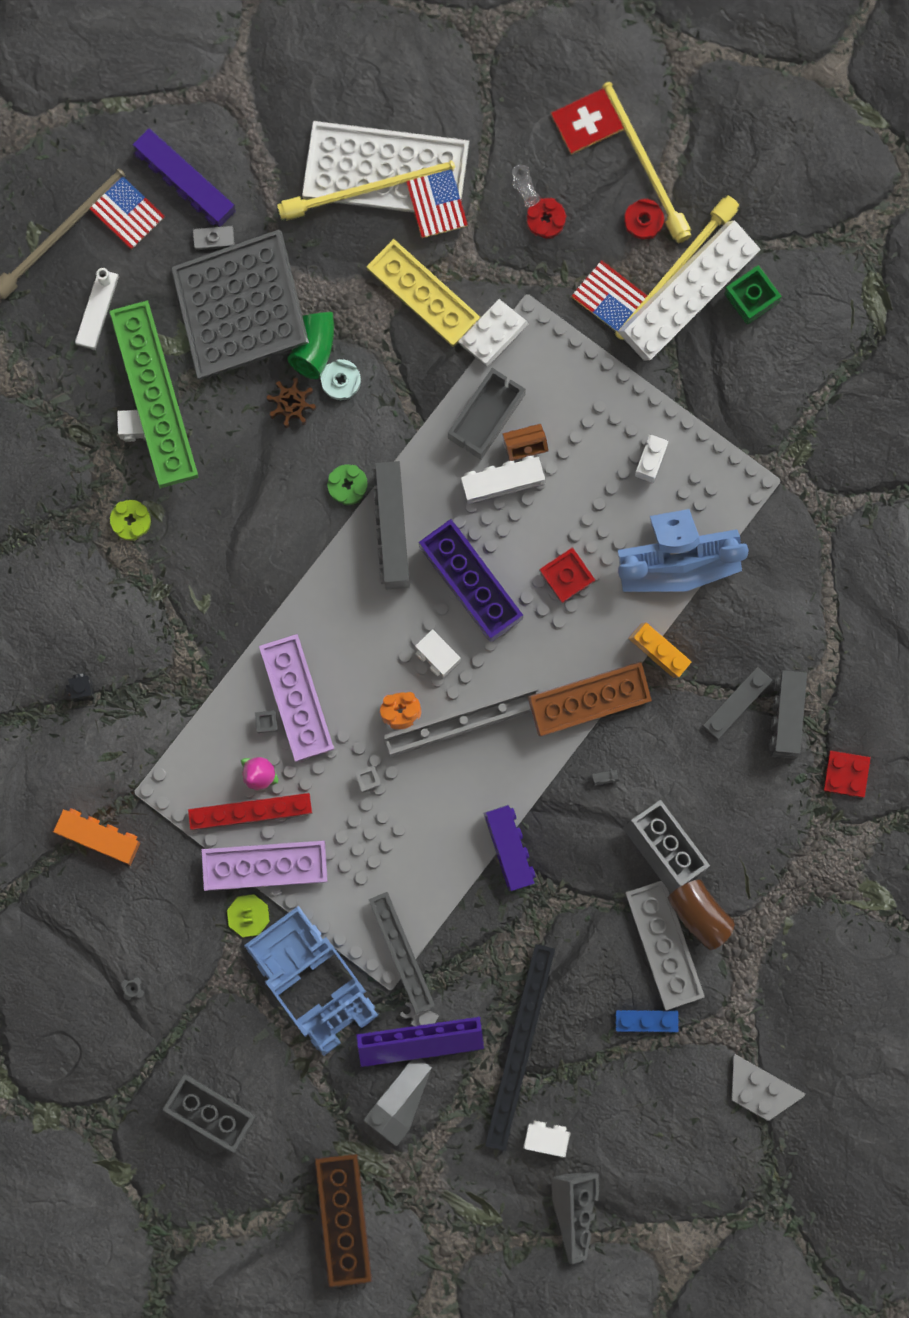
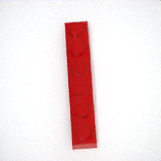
(250, 811)

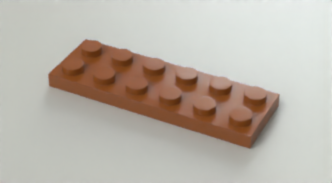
(589, 698)

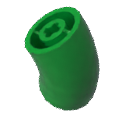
(313, 357)

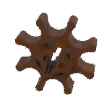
(285, 397)

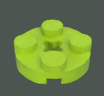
(123, 511)

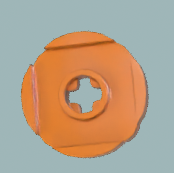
(397, 701)

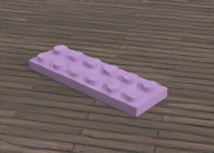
(296, 698)
(264, 865)

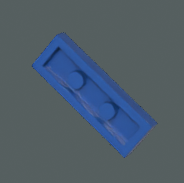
(646, 1021)

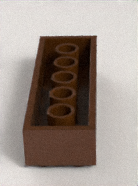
(343, 1220)

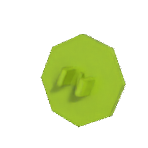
(248, 915)

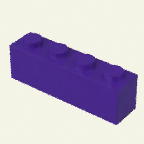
(509, 848)

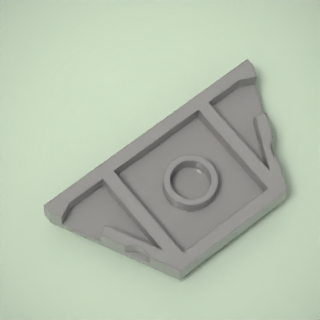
(760, 1090)

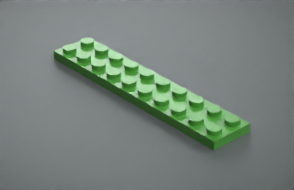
(154, 394)

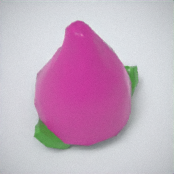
(258, 773)

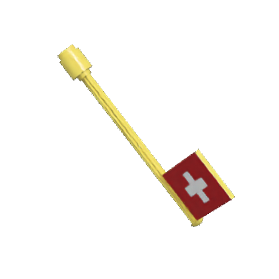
(601, 117)

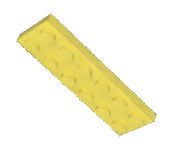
(423, 292)

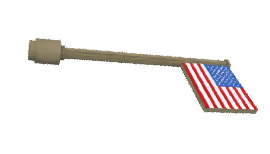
(116, 205)

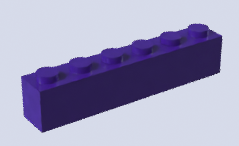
(184, 178)
(420, 1041)

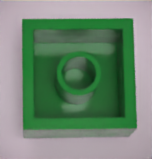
(752, 295)

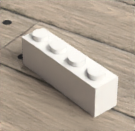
(502, 480)

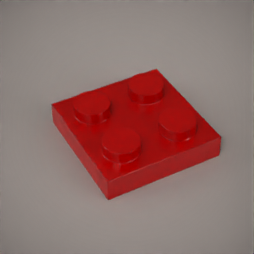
(567, 575)
(847, 774)

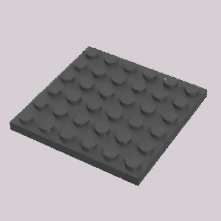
(240, 305)

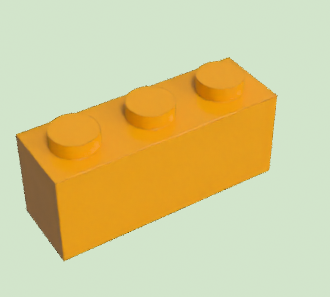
(659, 650)

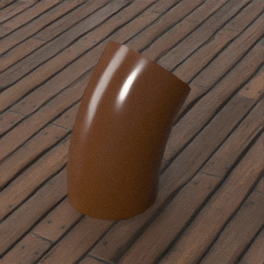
(701, 914)

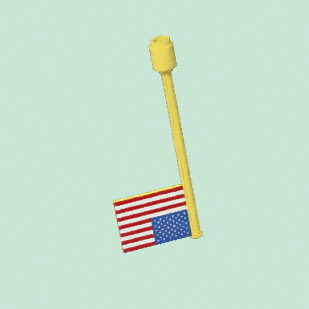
(430, 190)
(618, 300)

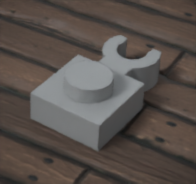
(422, 1018)

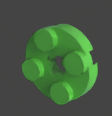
(352, 474)

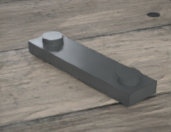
(737, 703)

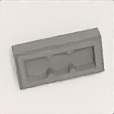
(213, 238)

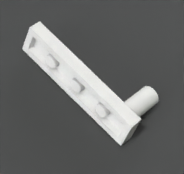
(97, 309)

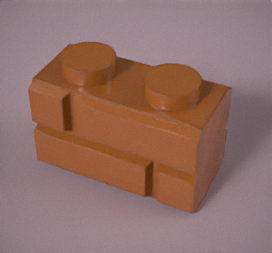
(525, 442)

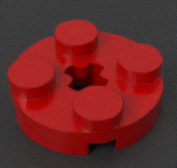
(542, 228)
(648, 229)

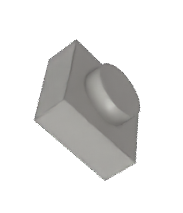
(368, 778)

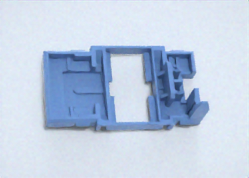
(289, 950)

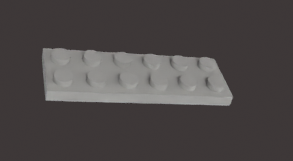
(664, 945)

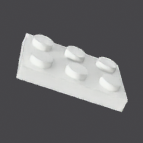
(493, 332)

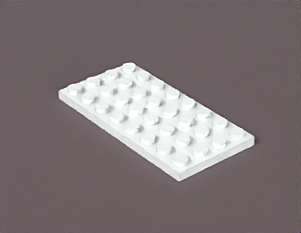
(356, 156)

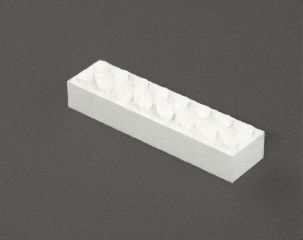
(689, 290)

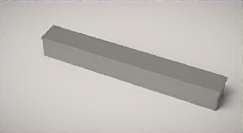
(459, 722)

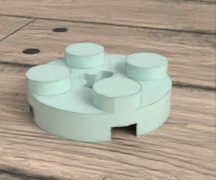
(344, 390)

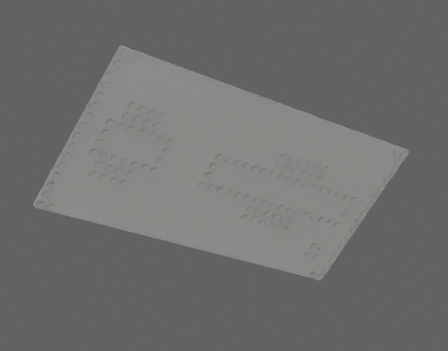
(426, 824)

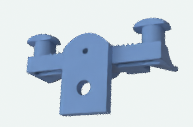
(707, 560)

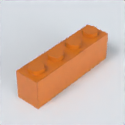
(97, 837)

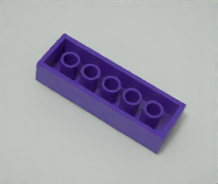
(470, 580)

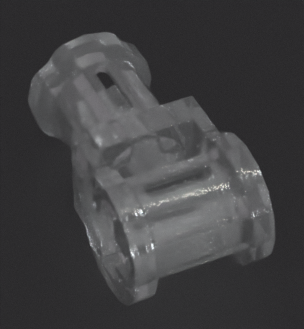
(524, 185)

